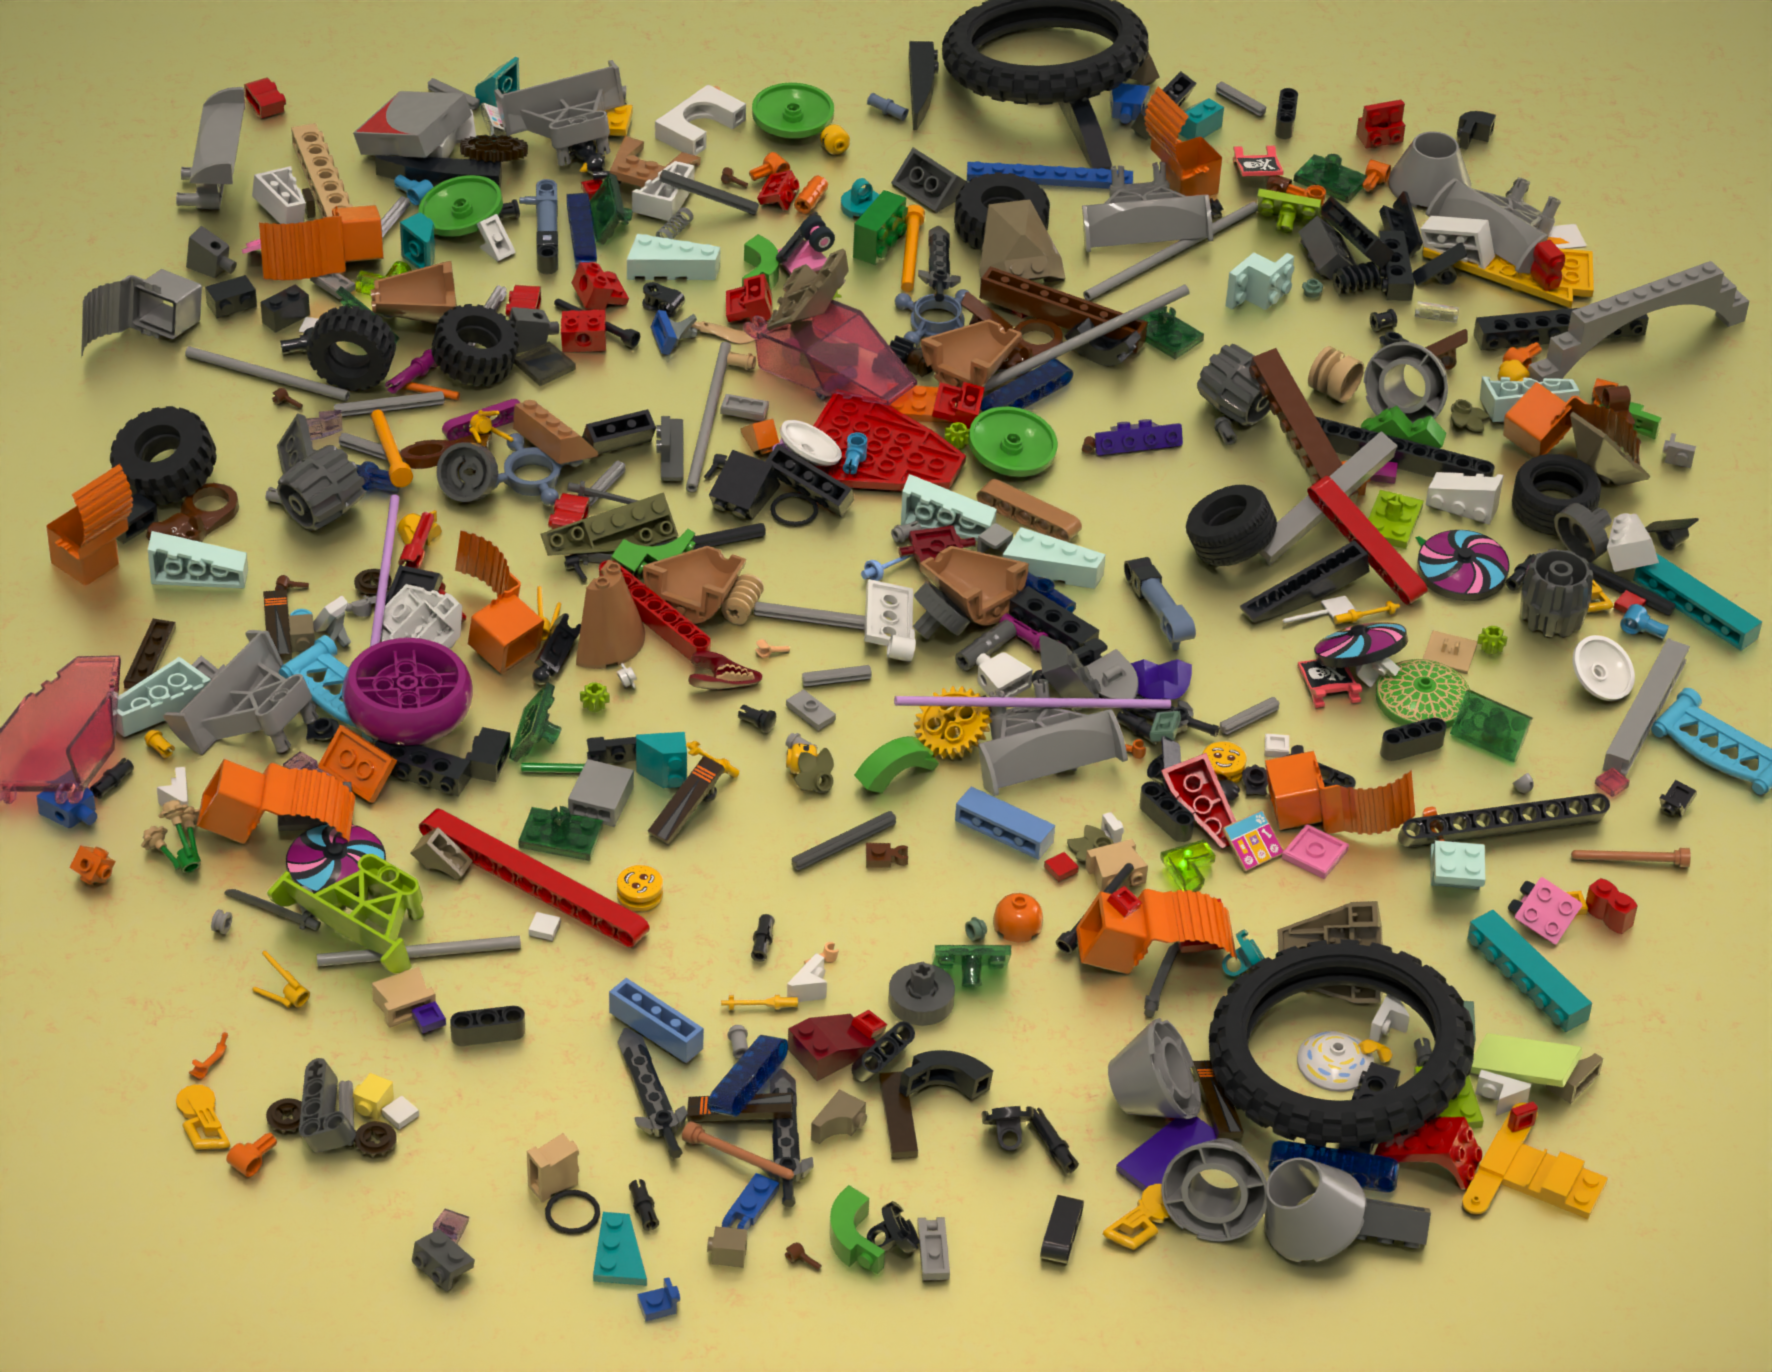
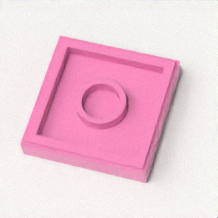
(1315, 851)

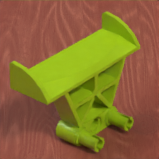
(373, 873)

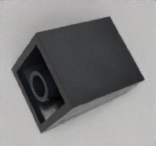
(744, 485)

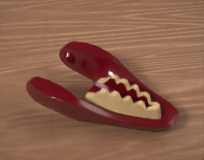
(726, 672)

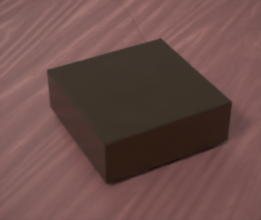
(310, 203)

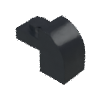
(1475, 125)

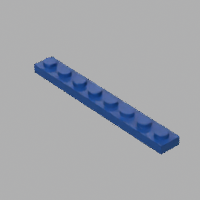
(1050, 174)

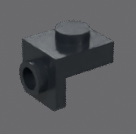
(1677, 799)

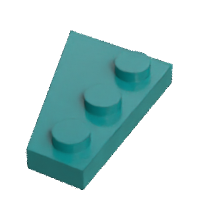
(618, 1252)

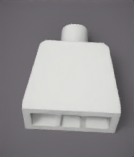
(1003, 674)

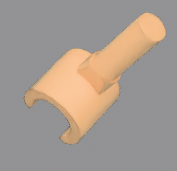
(765, 650)
(828, 953)

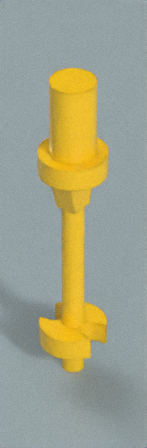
(1352, 615)
(695, 750)
(774, 1002)

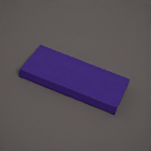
(1149, 1161)

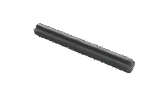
(708, 192)
(843, 840)

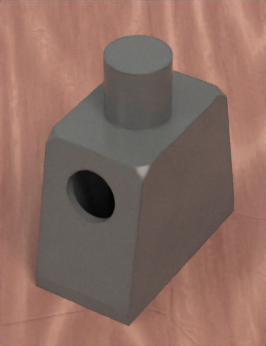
(208, 254)
(532, 327)

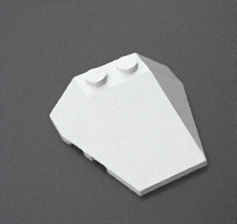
(423, 616)

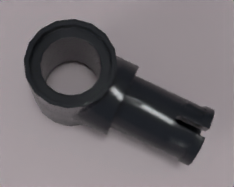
(297, 344)

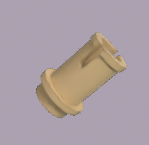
(741, 360)

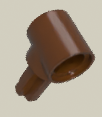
(1278, 183)

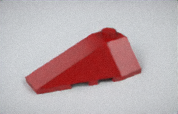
(1199, 790)

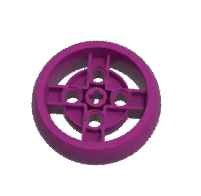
(407, 691)

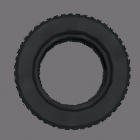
(1553, 473)

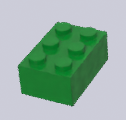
(879, 227)

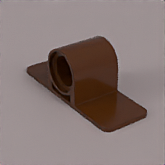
(982, 312)
(1446, 348)
(1617, 399)

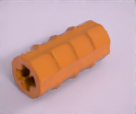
(811, 194)

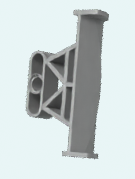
(565, 109)
(214, 149)
(1145, 213)
(1512, 222)
(245, 699)
(1045, 741)

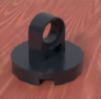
(1008, 1120)
(896, 1229)

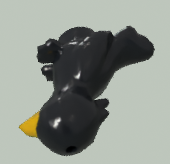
(587, 153)

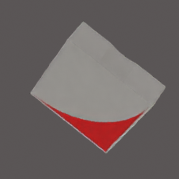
(412, 124)

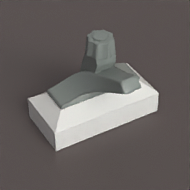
(332, 620)

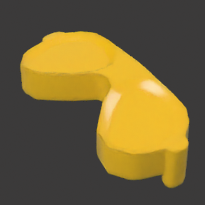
(1371, 1046)

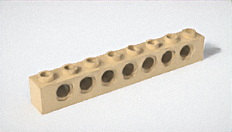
(319, 169)

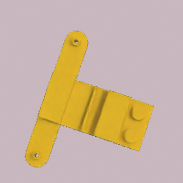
(1533, 1172)

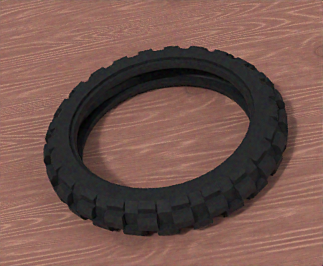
(1046, 82)
(1346, 1120)

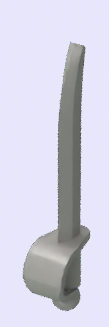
(363, 606)

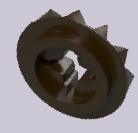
(363, 580)
(284, 1107)
(380, 1131)

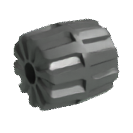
(1231, 388)
(320, 488)
(1556, 592)

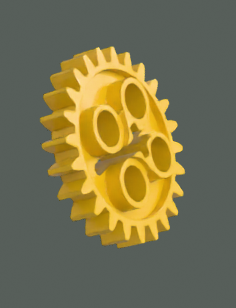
(952, 723)

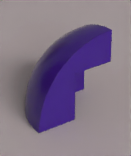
(1163, 680)

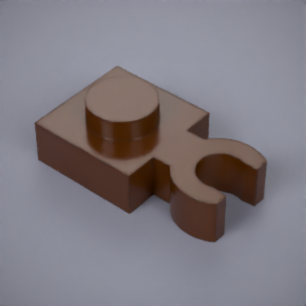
(882, 855)

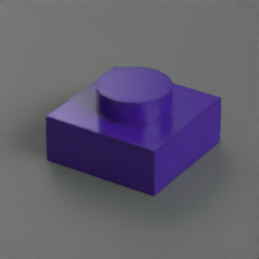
(428, 1017)

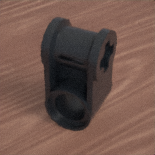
(662, 299)

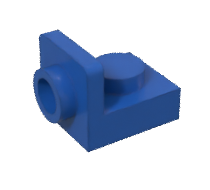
(659, 1302)

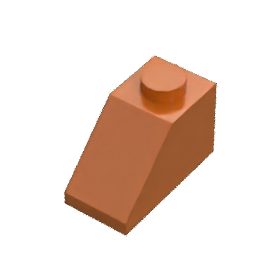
(761, 436)

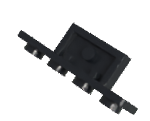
(1402, 219)

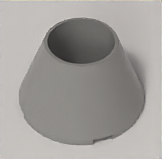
(1427, 167)
(1387, 386)
(1155, 1075)
(1212, 1210)
(1322, 1223)

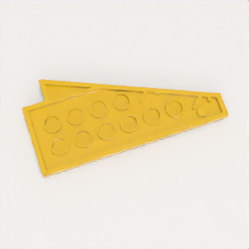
(1576, 276)

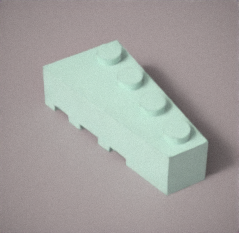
(672, 258)
(1502, 395)
(940, 507)
(1056, 559)
(194, 563)
(159, 693)

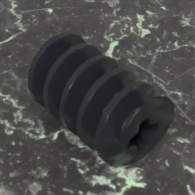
(1355, 276)

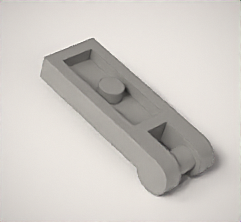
(933, 1249)

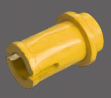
(161, 745)

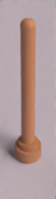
(1678, 857)
(695, 1134)

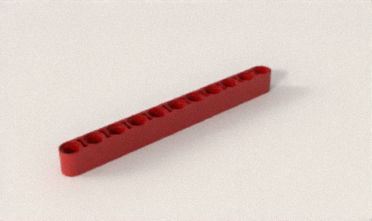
(540, 880)

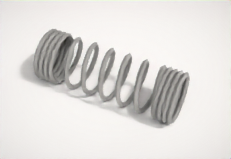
(678, 215)

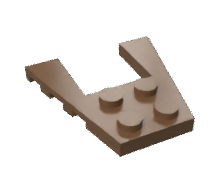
(636, 171)

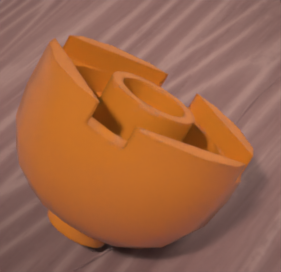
(1018, 917)

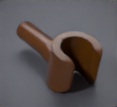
(727, 177)
(282, 395)
(1088, 445)
(284, 582)
(797, 1251)

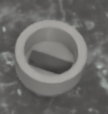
(1524, 783)

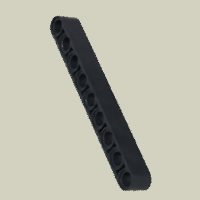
(1408, 454)
(1512, 813)

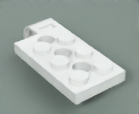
(902, 639)

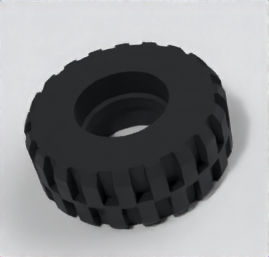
(995, 188)
(157, 432)

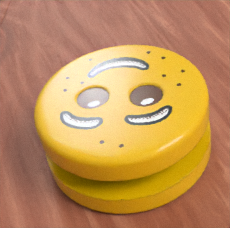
(1227, 760)
(639, 888)

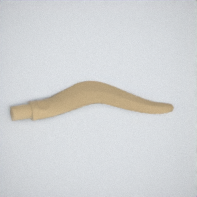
(726, 333)

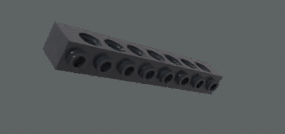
(1538, 327)

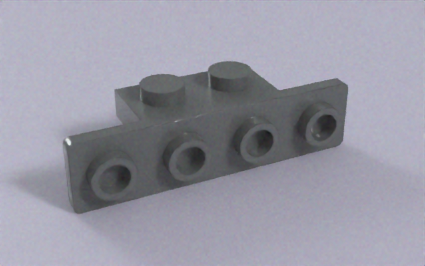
(670, 448)

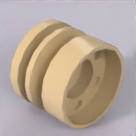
(1336, 374)

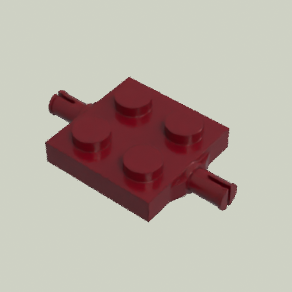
(931, 541)

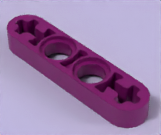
(459, 426)

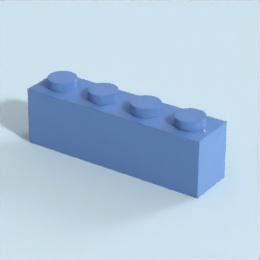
(1005, 823)
(656, 1020)

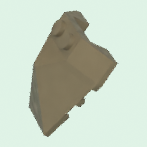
(1019, 243)
(808, 292)
(1604, 454)
(1351, 922)

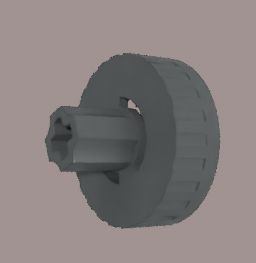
(476, 485)
(1583, 530)
(939, 611)
(922, 982)

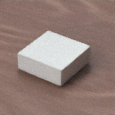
(1276, 745)
(544, 926)
(400, 1112)

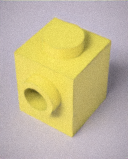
(373, 1096)

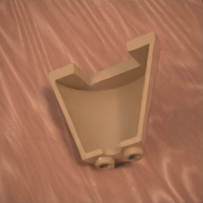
(416, 294)
(969, 352)
(694, 581)
(976, 581)
(610, 622)

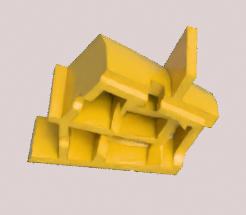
(409, 523)

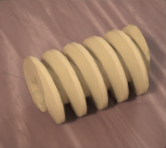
(742, 598)

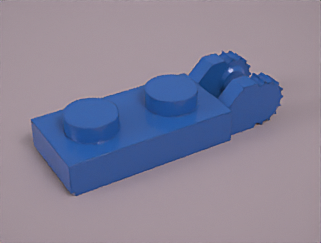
(751, 1202)

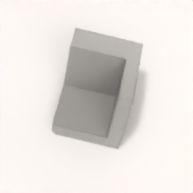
(994, 537)

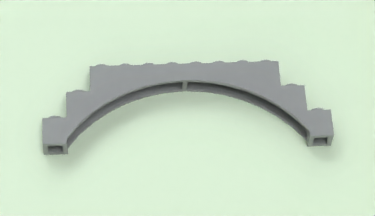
(1590, 324)

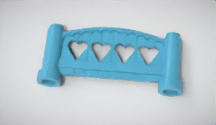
(321, 659)
(1686, 712)

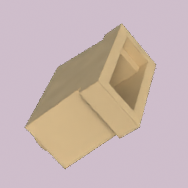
(1110, 859)
(401, 994)
(552, 1167)

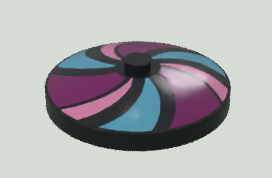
(1463, 565)
(1361, 644)
(325, 857)

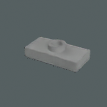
(332, 283)
(744, 407)
(810, 710)

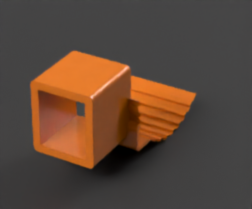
(1191, 165)
(321, 245)
(1543, 419)
(93, 525)
(507, 627)
(241, 795)
(1302, 799)
(1167, 917)

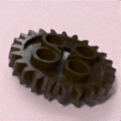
(493, 148)

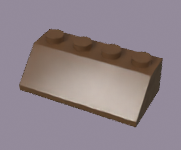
(550, 433)

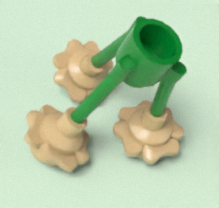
(181, 816)

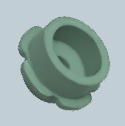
(1312, 288)
(975, 929)

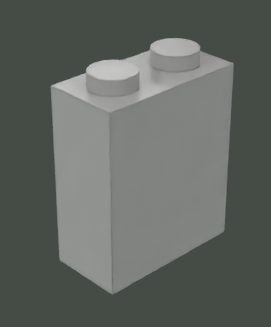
(601, 792)

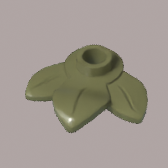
(1465, 415)
(813, 768)
(1092, 839)

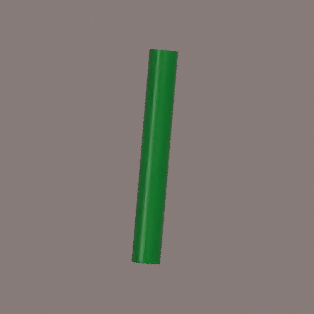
(552, 767)

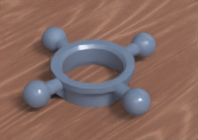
(925, 327)
(531, 456)

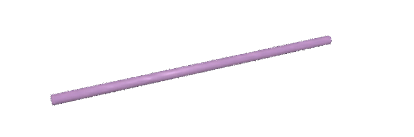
(385, 569)
(1032, 702)

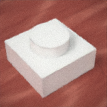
(1112, 827)

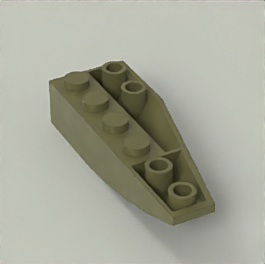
(638, 522)

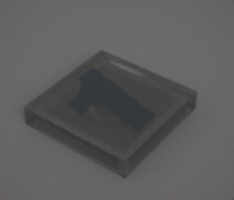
(544, 363)

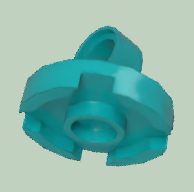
(858, 199)
(1248, 954)

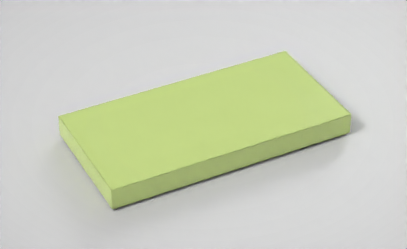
(1526, 1059)

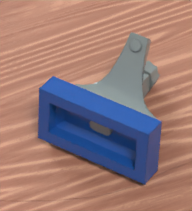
(669, 332)

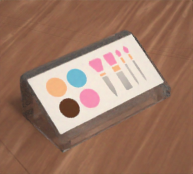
(492, 120)
(1436, 311)

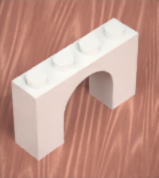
(706, 103)

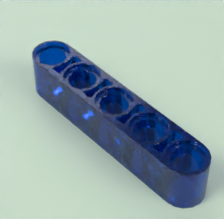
(581, 228)
(1030, 387)
(748, 1075)
(1369, 1170)

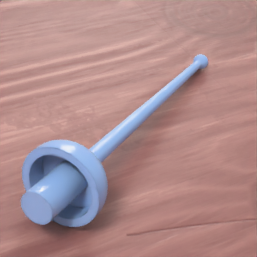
(875, 570)

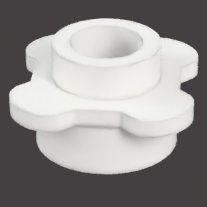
(627, 676)

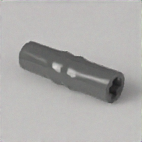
(987, 643)

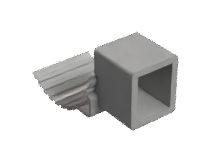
(140, 305)

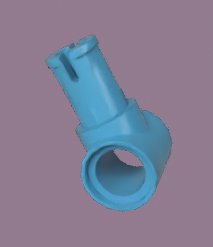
(414, 189)
(855, 452)
(1637, 620)

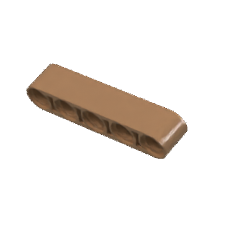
(1029, 510)

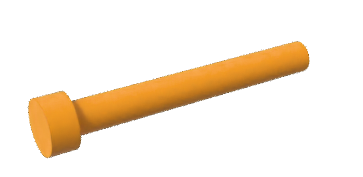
(913, 219)
(399, 471)

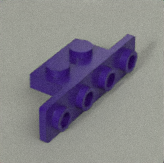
(1136, 437)

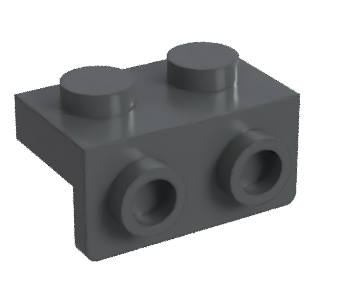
(441, 1258)

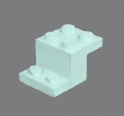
(1259, 281)
(1457, 865)

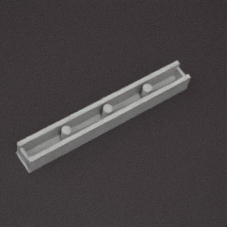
(1347, 477)
(1646, 707)

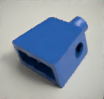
(1128, 101)
(67, 814)

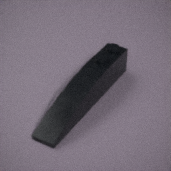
(922, 68)
(1087, 132)
(436, 169)
(1356, 232)
(1310, 583)

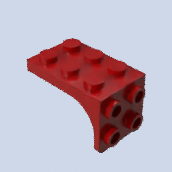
(1440, 1141)

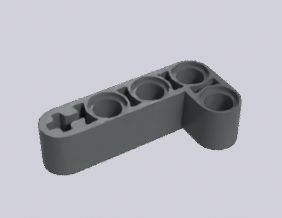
(319, 1122)

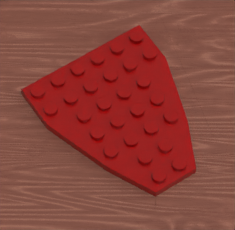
(894, 446)

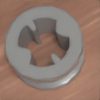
(221, 921)

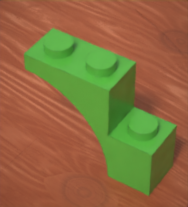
(1396, 424)
(635, 556)

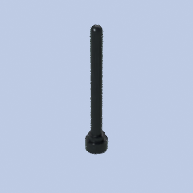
(629, 336)
(1068, 941)

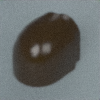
(917, 364)

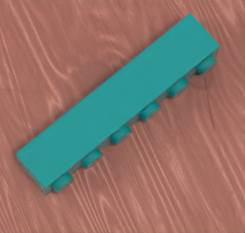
(1700, 602)
(1529, 970)

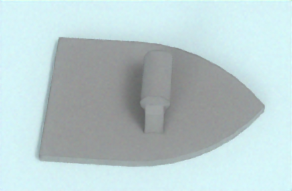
(1115, 676)

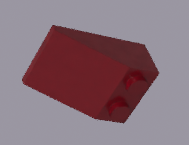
(827, 1044)

